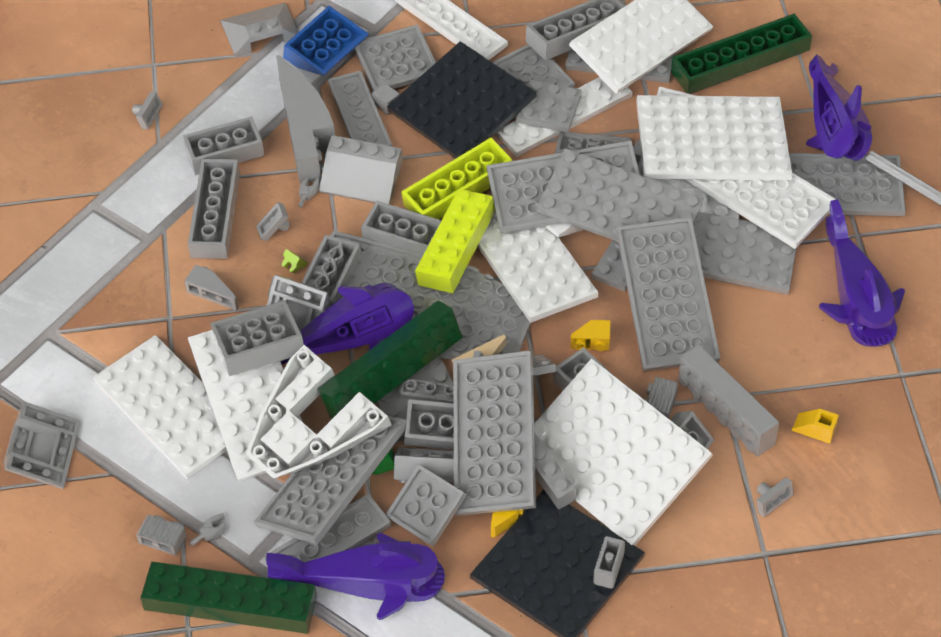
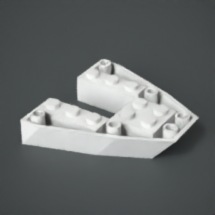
(285, 443)

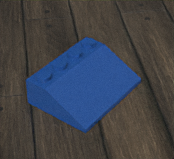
(323, 42)

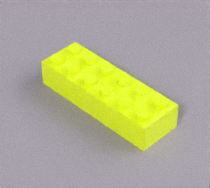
(468, 172)
(455, 241)

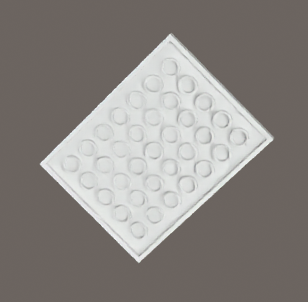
(713, 138)
(618, 451)

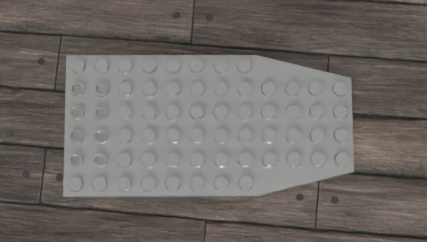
(479, 302)

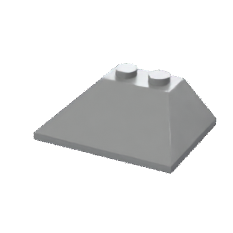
(258, 25)
(303, 300)
(41, 445)

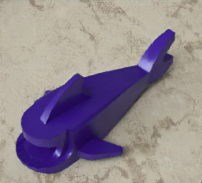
(838, 116)
(863, 292)
(358, 319)
(378, 571)

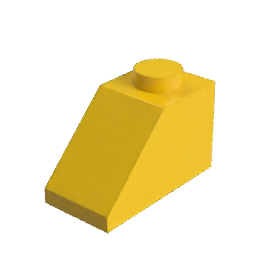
(503, 520)

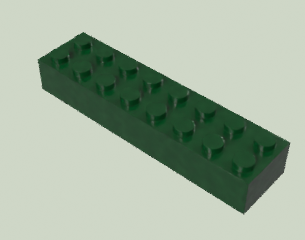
(741, 53)
(393, 359)
(229, 597)

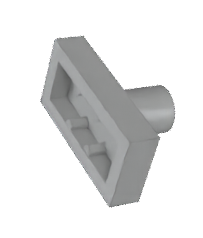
(147, 112)
(274, 220)
(773, 496)

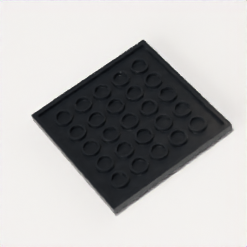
(461, 101)
(549, 566)

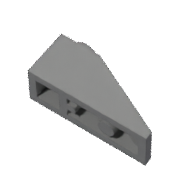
(207, 285)

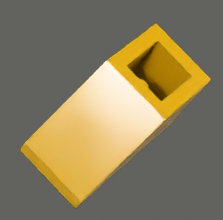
(592, 336)
(816, 424)

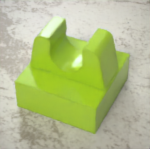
(292, 258)

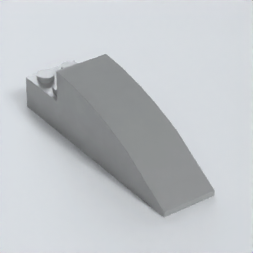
(307, 120)

